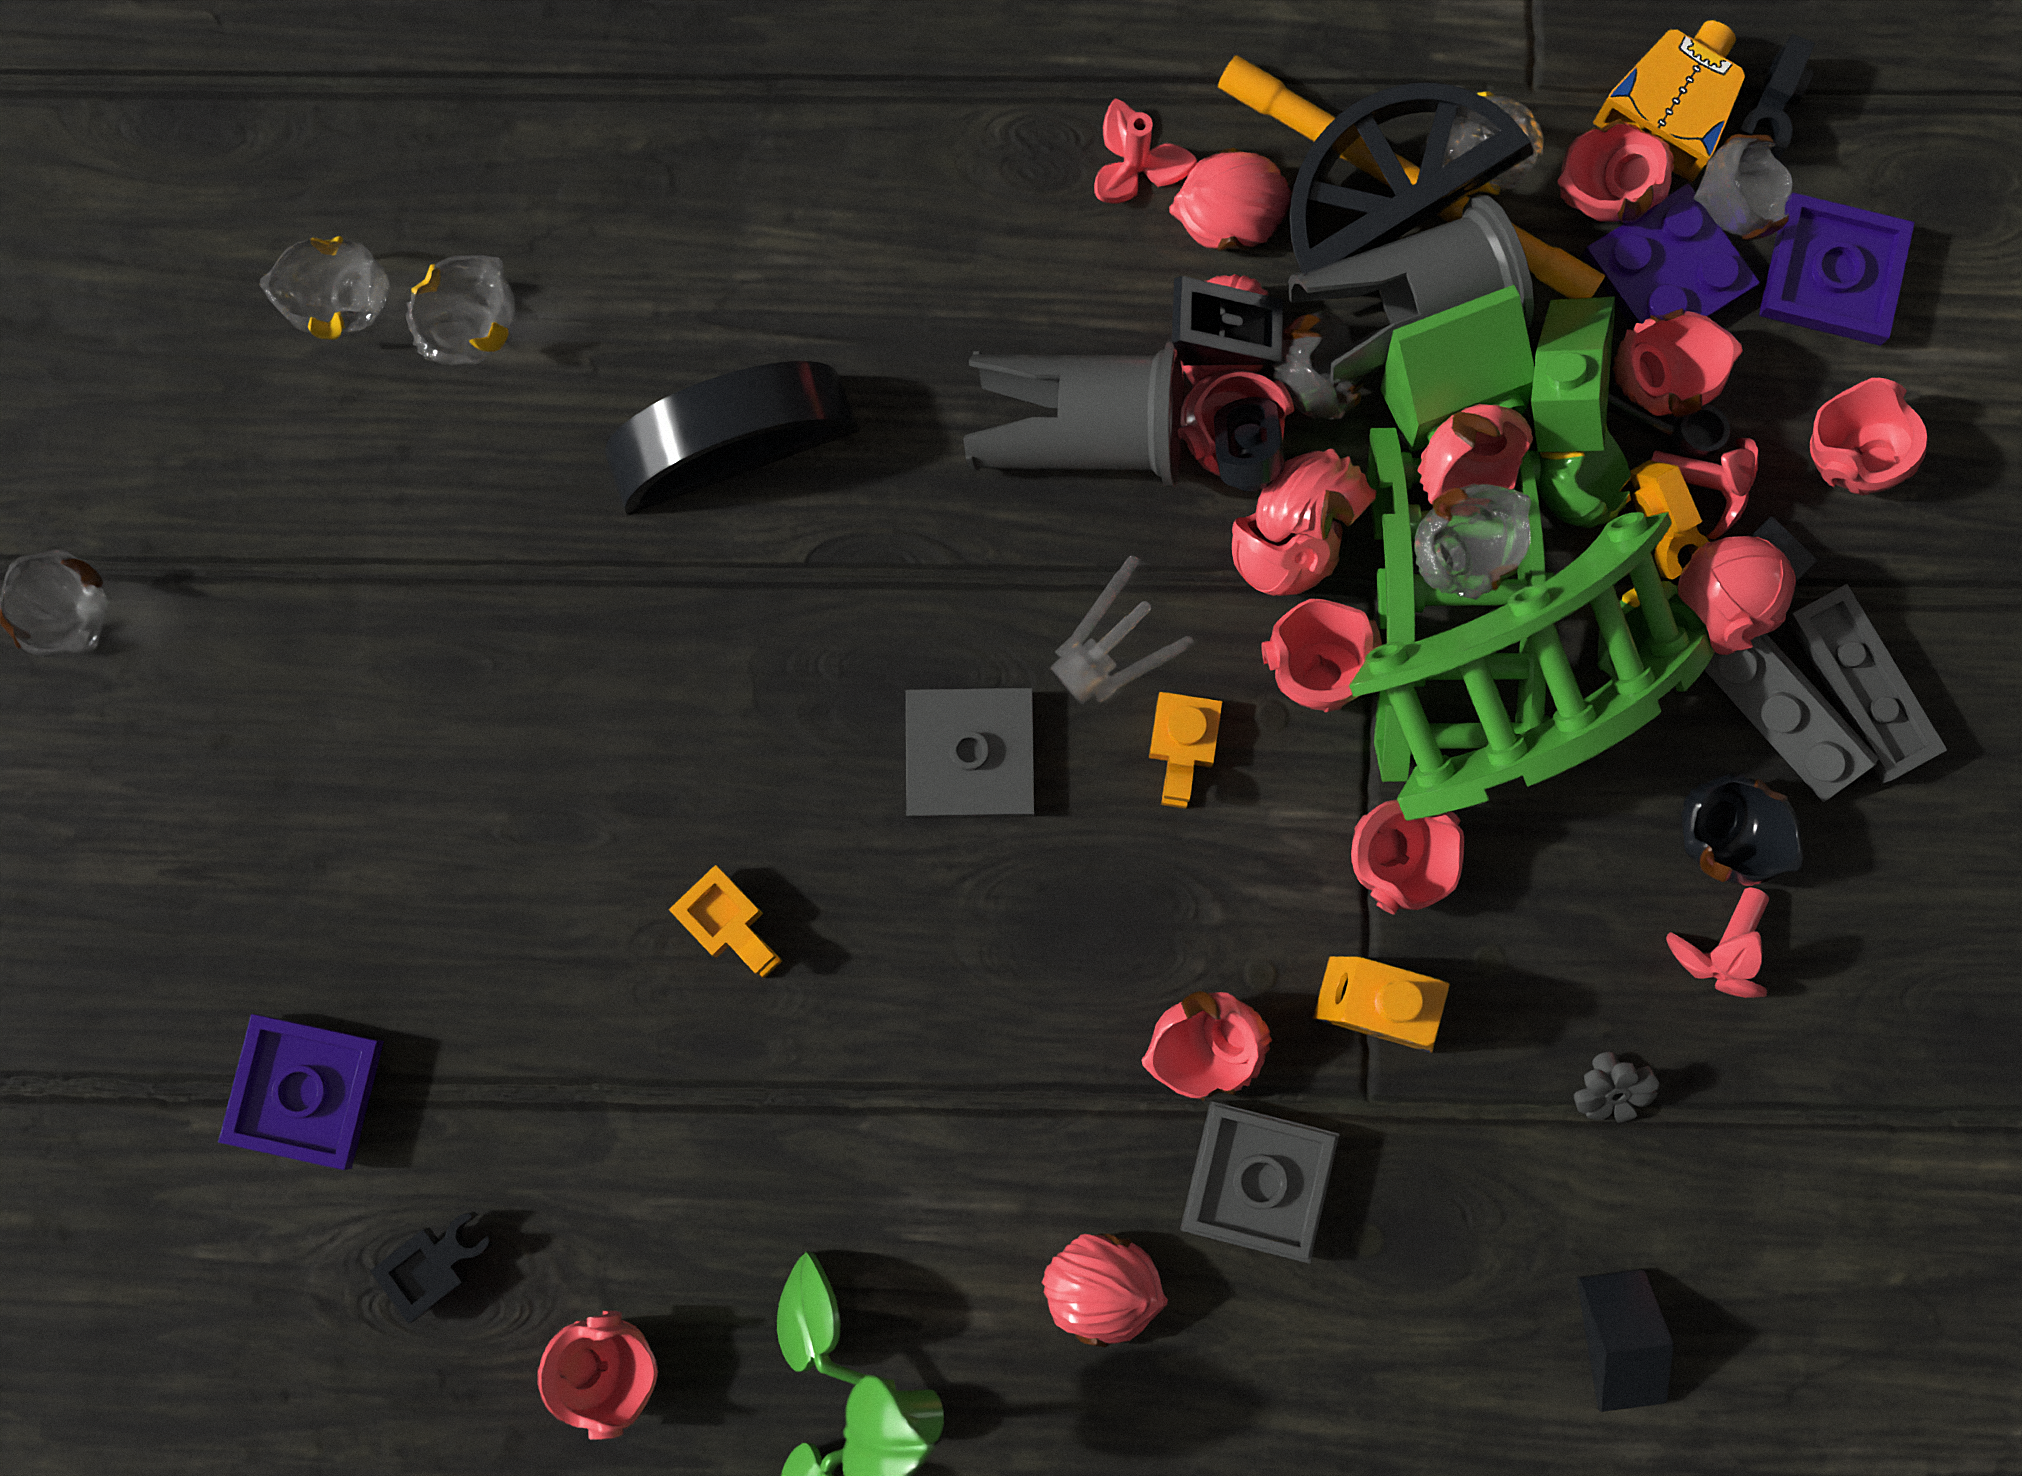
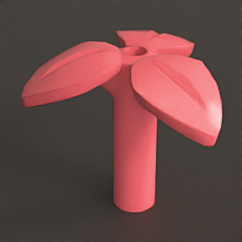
(1130, 137)
(1731, 478)
(1736, 956)

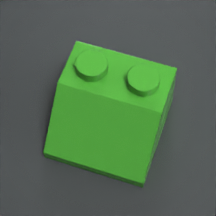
(1457, 362)

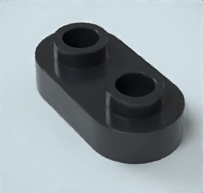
(1249, 443)

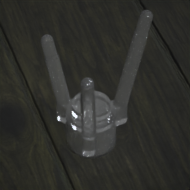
(1087, 667)

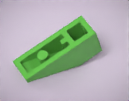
(1573, 375)

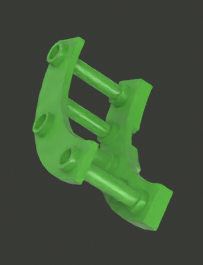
(1406, 593)
(1579, 725)

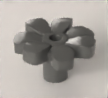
(1615, 1089)

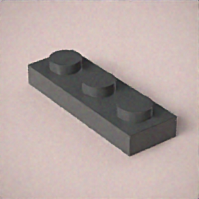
(1865, 682)
(1792, 716)

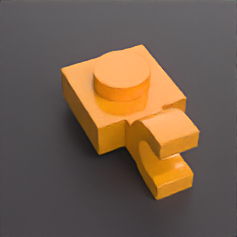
(1662, 490)
(1185, 737)
(722, 917)

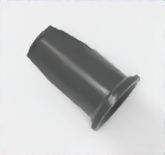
(1421, 279)
(1109, 417)

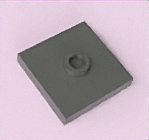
(969, 753)
(1259, 1182)

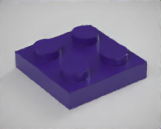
(1671, 262)
(1837, 269)
(301, 1092)

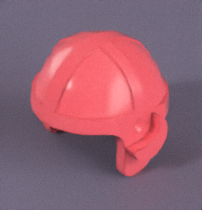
(1215, 392)
(1868, 438)
(1283, 566)
(1738, 590)
(1319, 652)
(1408, 860)
(598, 1374)

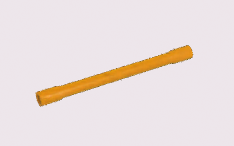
(1272, 98)

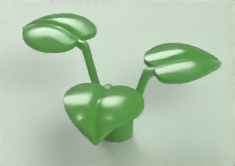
(886, 1427)

